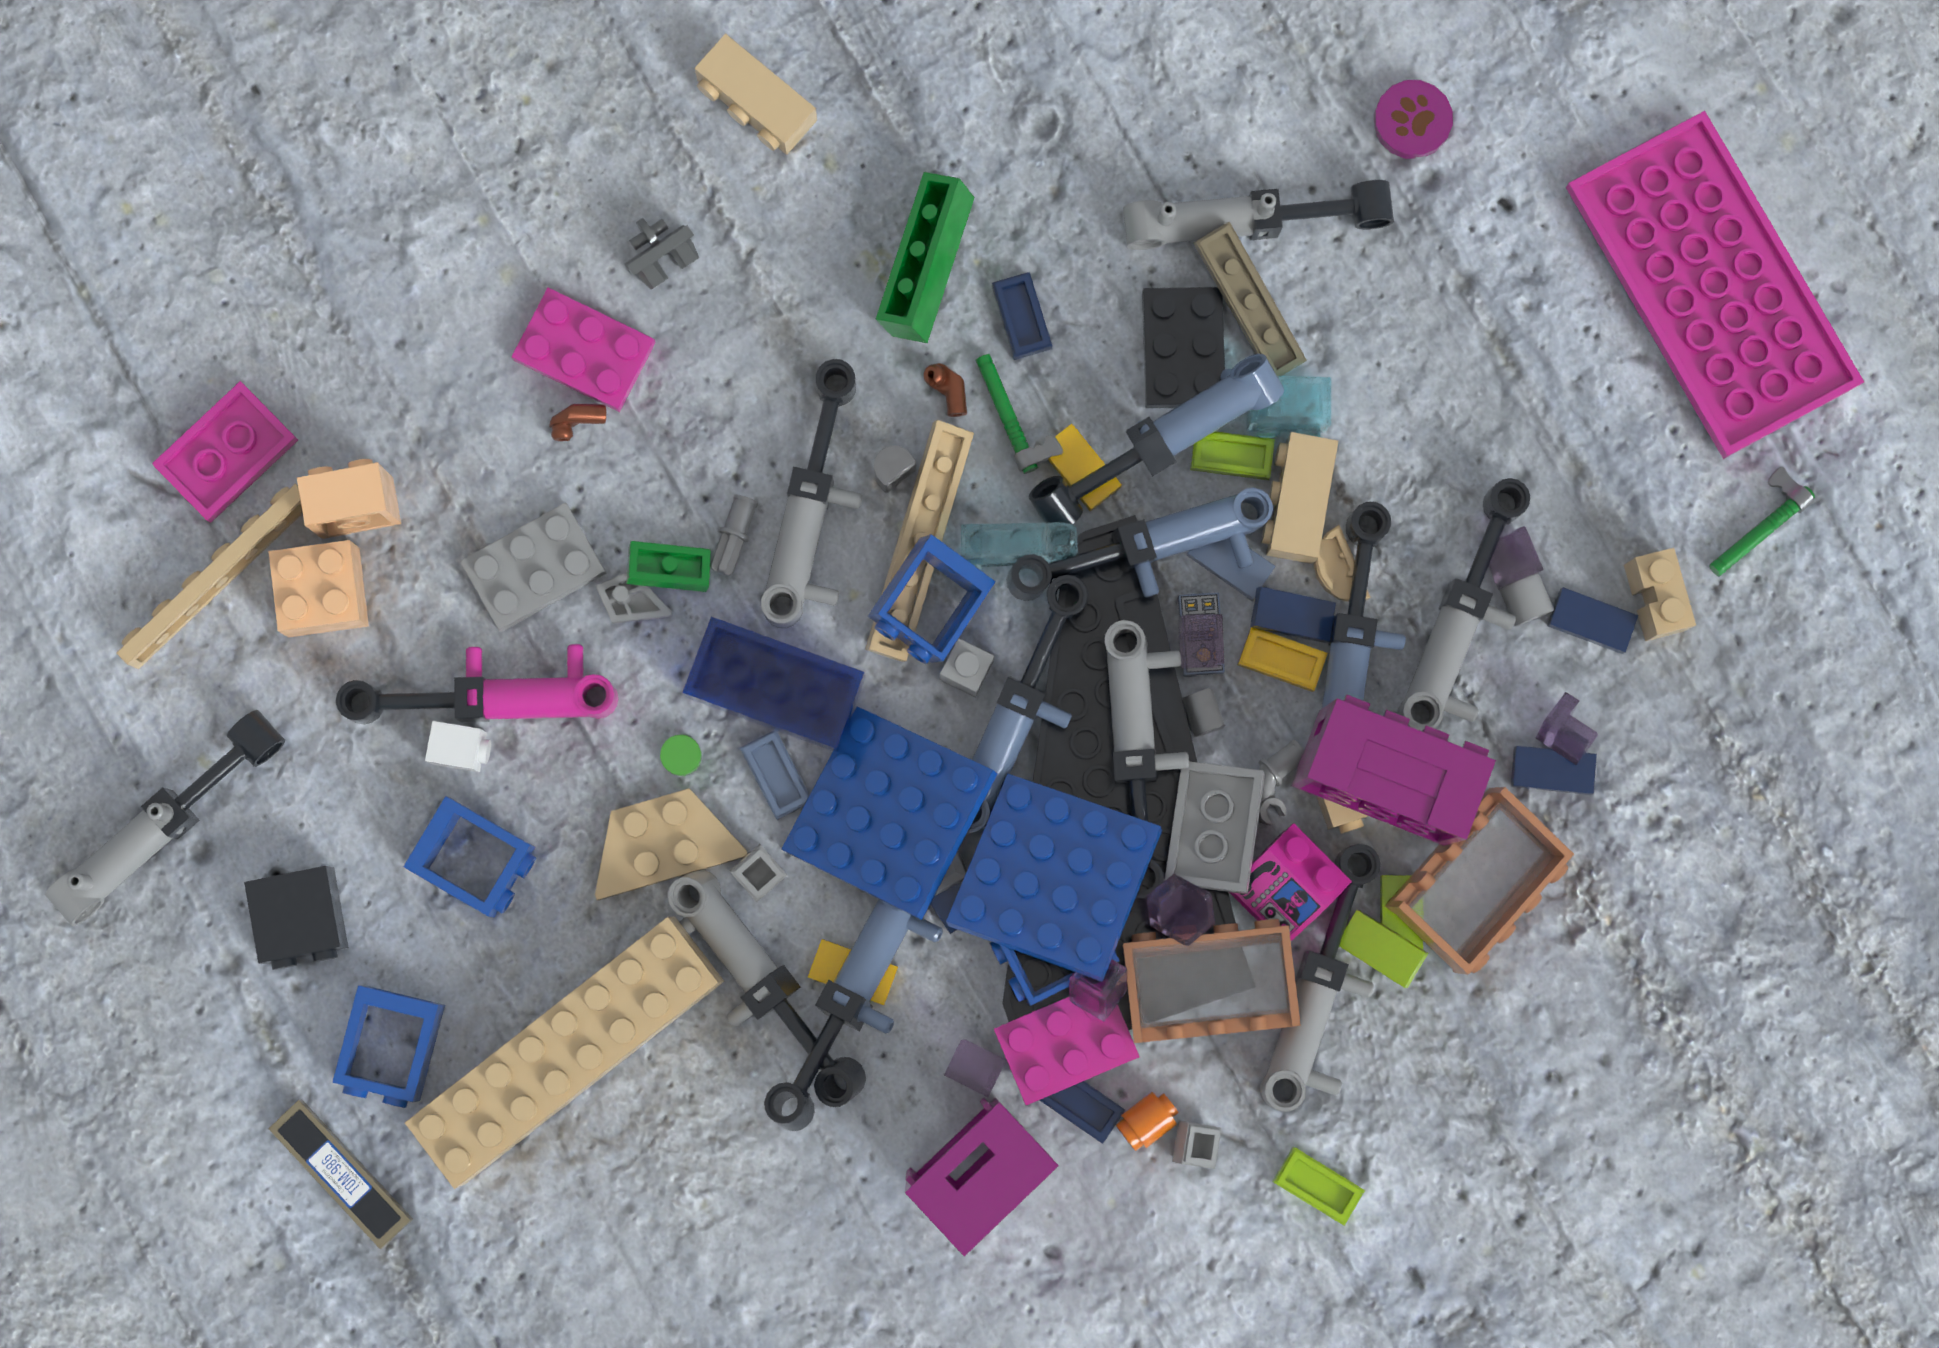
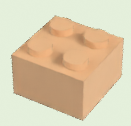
(348, 499)
(318, 588)

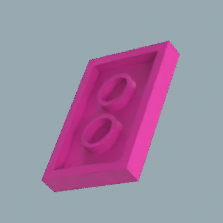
(583, 349)
(225, 452)
(1062, 1047)

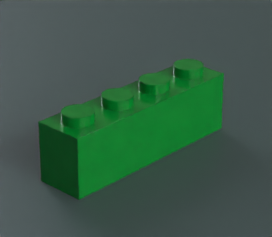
(925, 257)

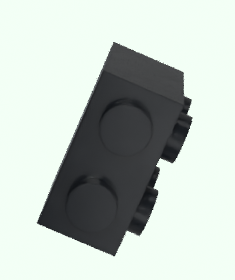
(296, 917)

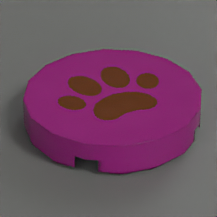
(1413, 119)

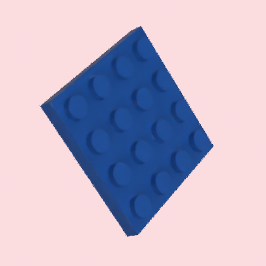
(889, 812)
(1054, 877)

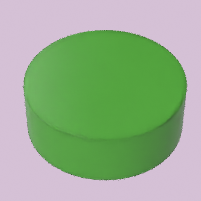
(681, 755)

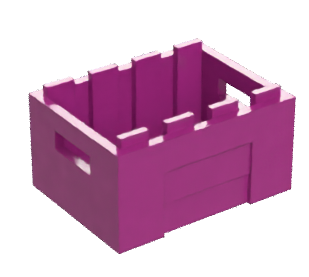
(1394, 771)
(990, 1187)

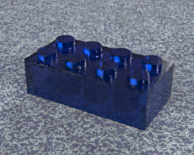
(774, 684)

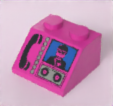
(1292, 882)

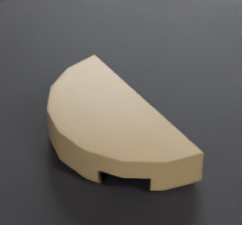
(1335, 565)

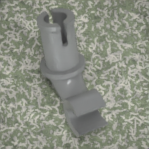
(1275, 769)

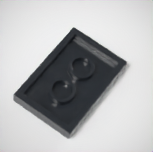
(1181, 343)

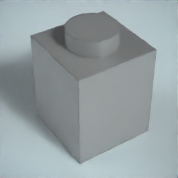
(966, 667)

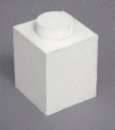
(457, 747)

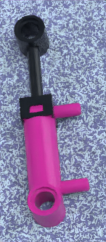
(487, 699)

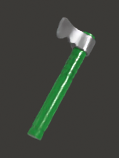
(1026, 457)
(1797, 499)

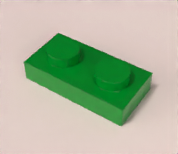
(668, 566)

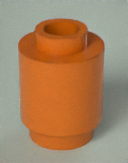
(1147, 1120)

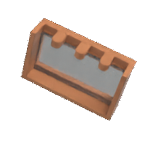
(1478, 887)
(1212, 986)

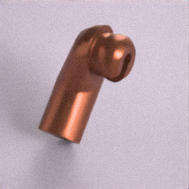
(950, 385)
(574, 415)

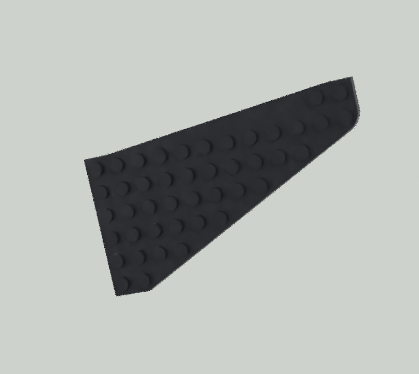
(1081, 755)

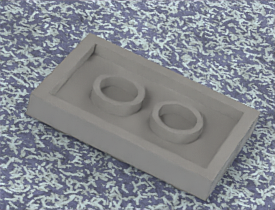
(533, 567)
(1215, 826)

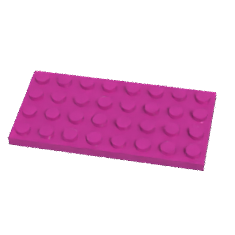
(1714, 284)

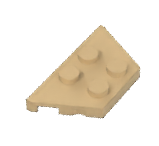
(662, 842)

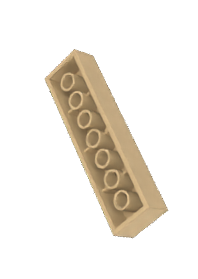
(564, 1052)

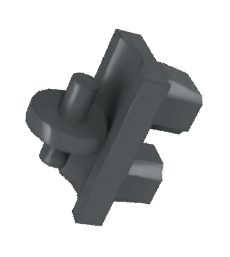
(646, 262)

